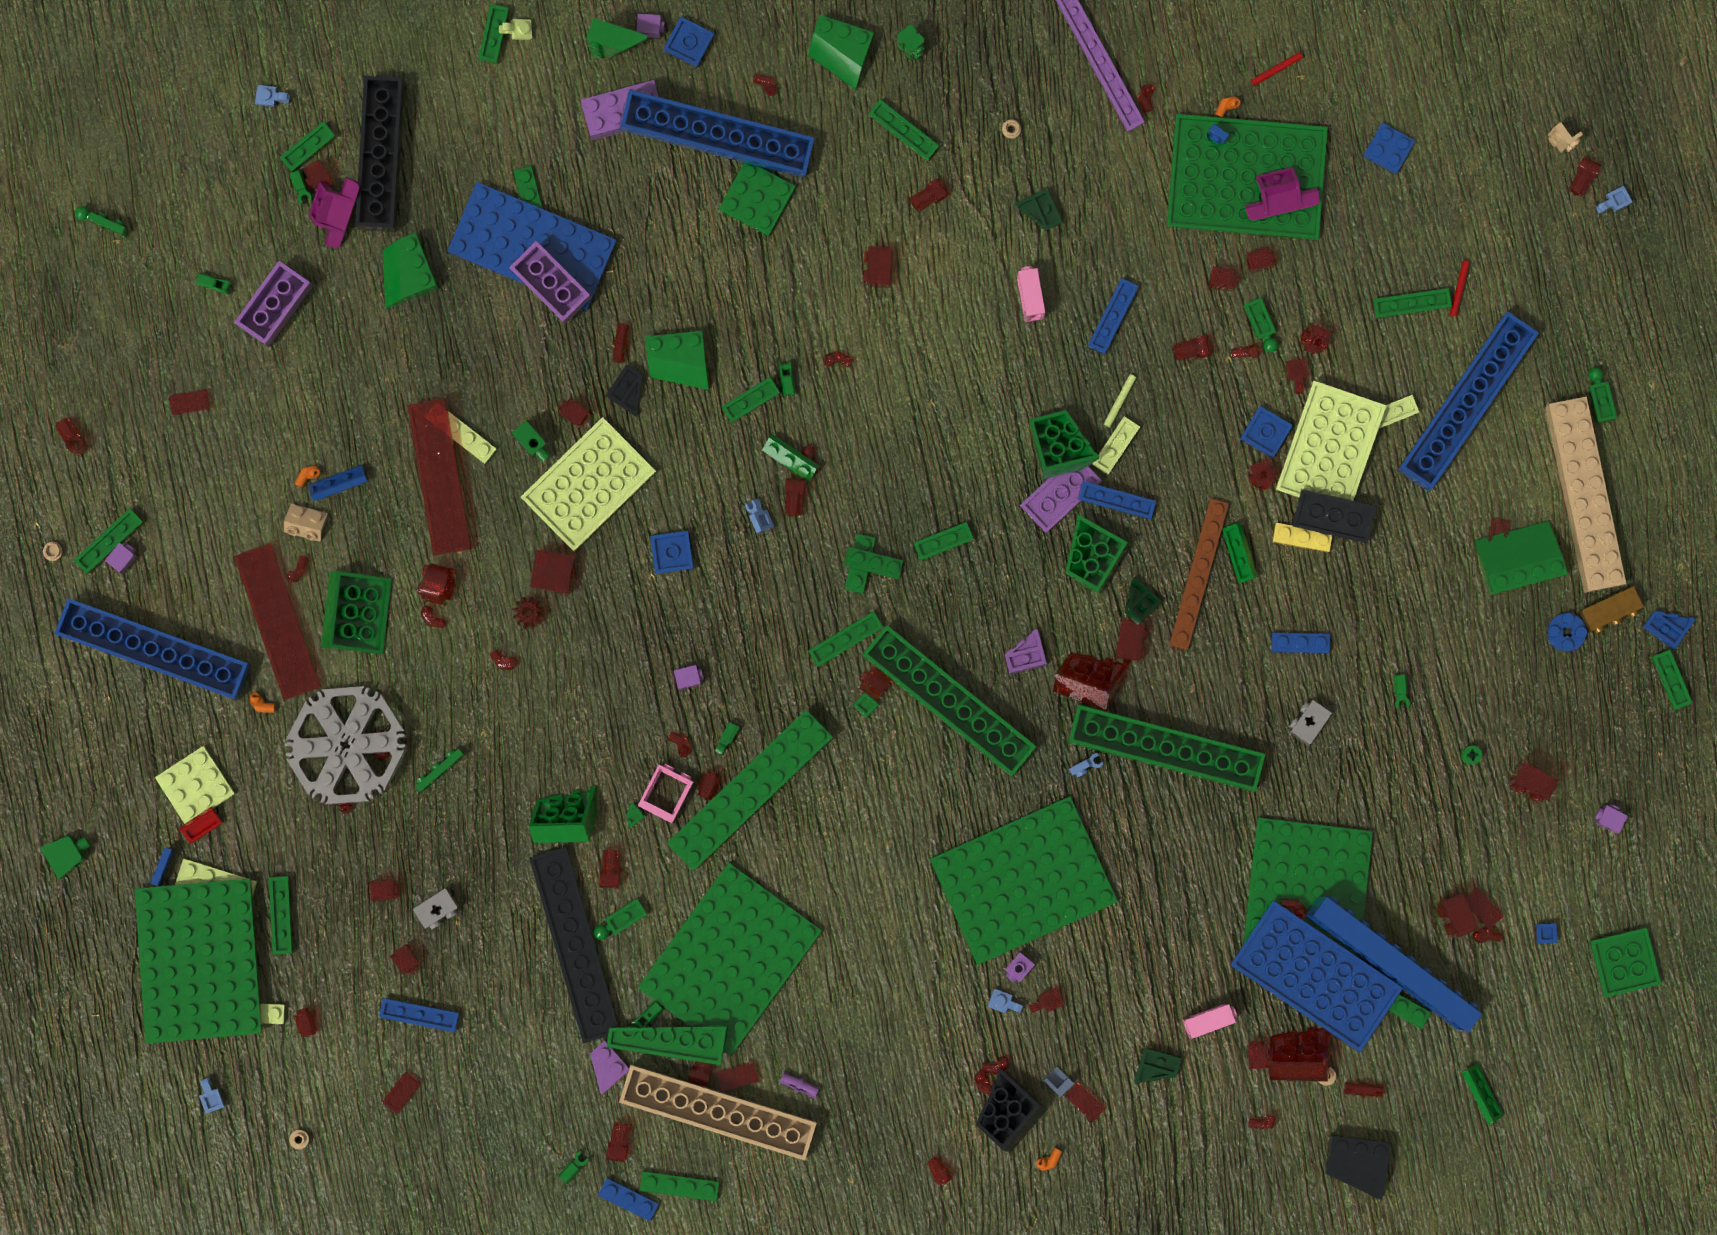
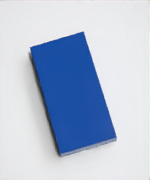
(162, 866)

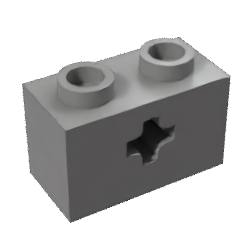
(1319, 717)
(425, 910)

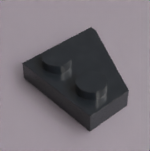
(626, 390)

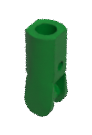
(211, 282)
(788, 383)
(649, 1014)

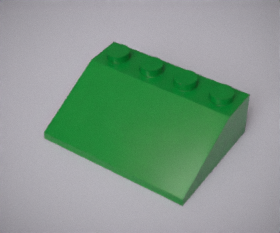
(1521, 558)
(356, 612)

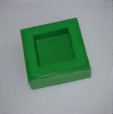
(865, 705)

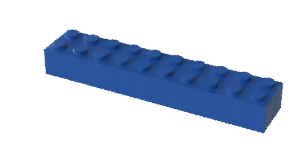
(716, 133)
(1467, 401)
(152, 649)
(1393, 964)

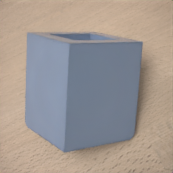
(1058, 1081)

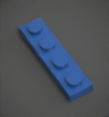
(1113, 316)
(1116, 500)
(419, 1015)

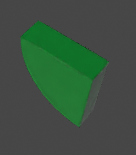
(634, 815)

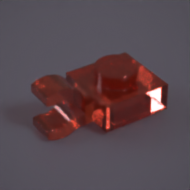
(1296, 372)
(1049, 1001)

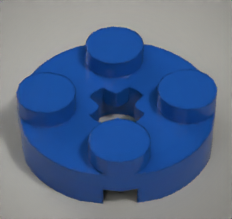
(1566, 621)

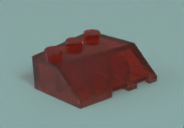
(1090, 679)
(1300, 1055)

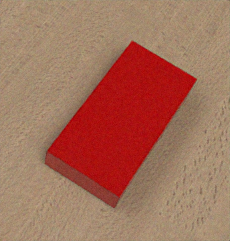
(201, 825)

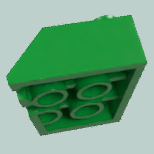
(609, 39)
(841, 48)
(406, 271)
(678, 358)
(1060, 444)
(1093, 555)
(565, 817)

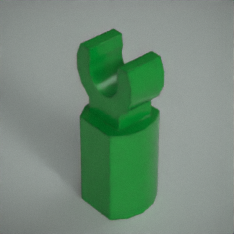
(300, 185)
(1401, 690)
(727, 737)
(572, 1168)

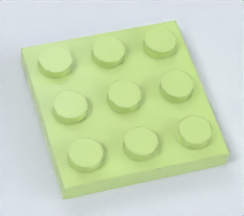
(195, 784)

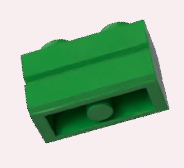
(911, 43)

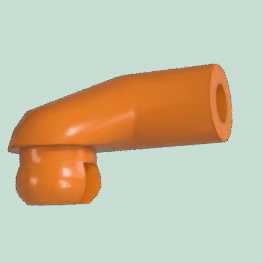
(1227, 104)
(305, 474)
(259, 704)
(1049, 1162)

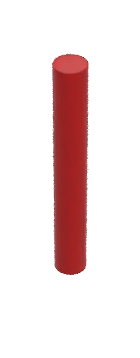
(1277, 68)
(1459, 288)

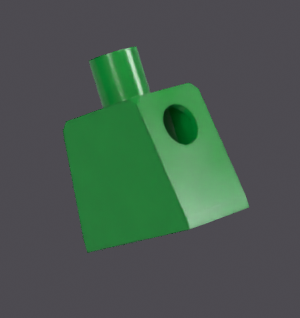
(524, 434)
(65, 854)

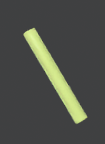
(1119, 401)

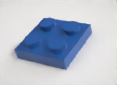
(688, 42)
(1389, 148)
(1266, 432)
(671, 552)

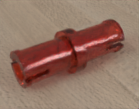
(620, 343)
(1364, 1089)

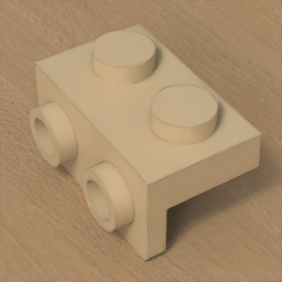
(1562, 139)
(305, 522)

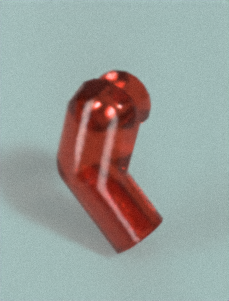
(808, 451)
(429, 619)

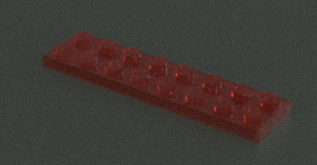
(439, 477)
(277, 622)

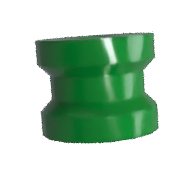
(1467, 755)

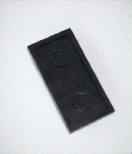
(1334, 516)

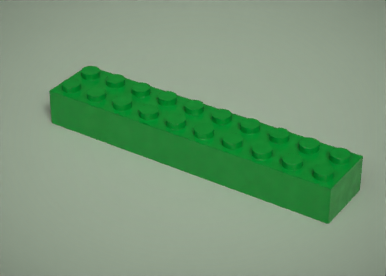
(949, 701)
(1166, 748)
(749, 790)

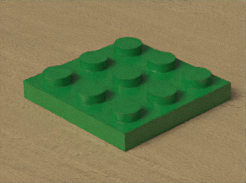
(757, 198)
(1625, 962)

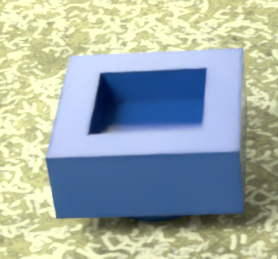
(1217, 134)
(1546, 933)

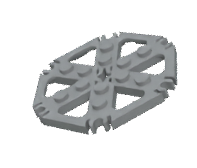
(358, 741)

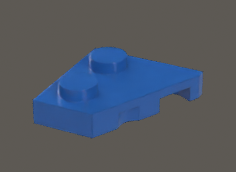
(1668, 627)

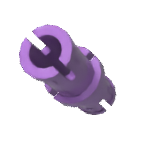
(799, 1085)

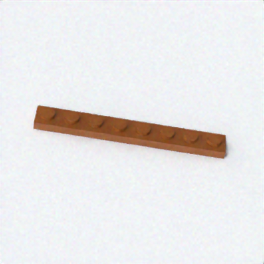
(1198, 574)

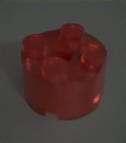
(436, 584)

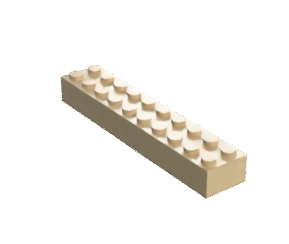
(1585, 495)
(718, 1112)

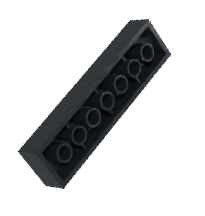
(380, 153)

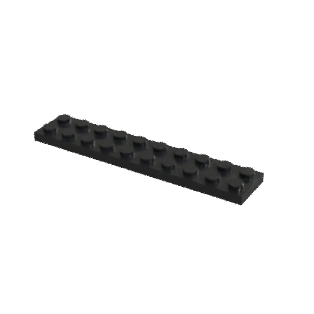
(574, 944)

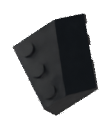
(1009, 1112)
(1359, 1163)

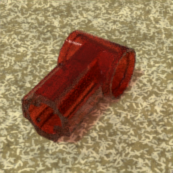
(1585, 174)
(934, 192)
(1198, 347)
(70, 436)
(794, 493)
(610, 871)
(700, 1073)
(618, 1146)

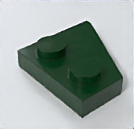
(1041, 209)
(1140, 601)
(1156, 1066)

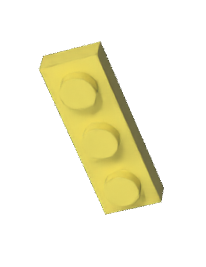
(1300, 537)

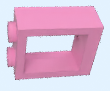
(1030, 294)
(657, 811)
(1209, 1020)

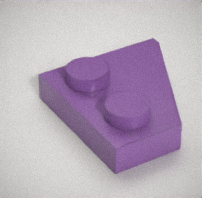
(1026, 655)
(607, 1066)

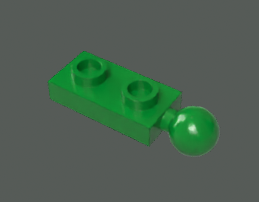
(83, 213)
(1261, 324)
(1601, 396)
(621, 920)

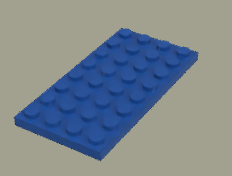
(501, 228)
(1316, 976)

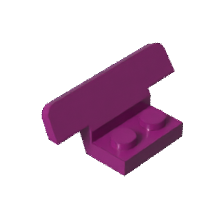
(1280, 195)
(334, 209)

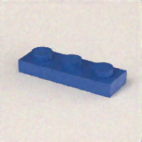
(337, 483)
(1300, 643)
(628, 1199)

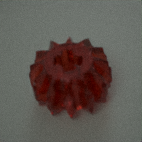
(524, 618)

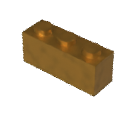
(1611, 610)

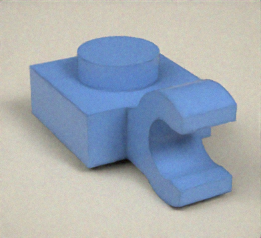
(268, 96)
(1616, 199)
(759, 518)
(1080, 768)
(1002, 1001)
(211, 1098)

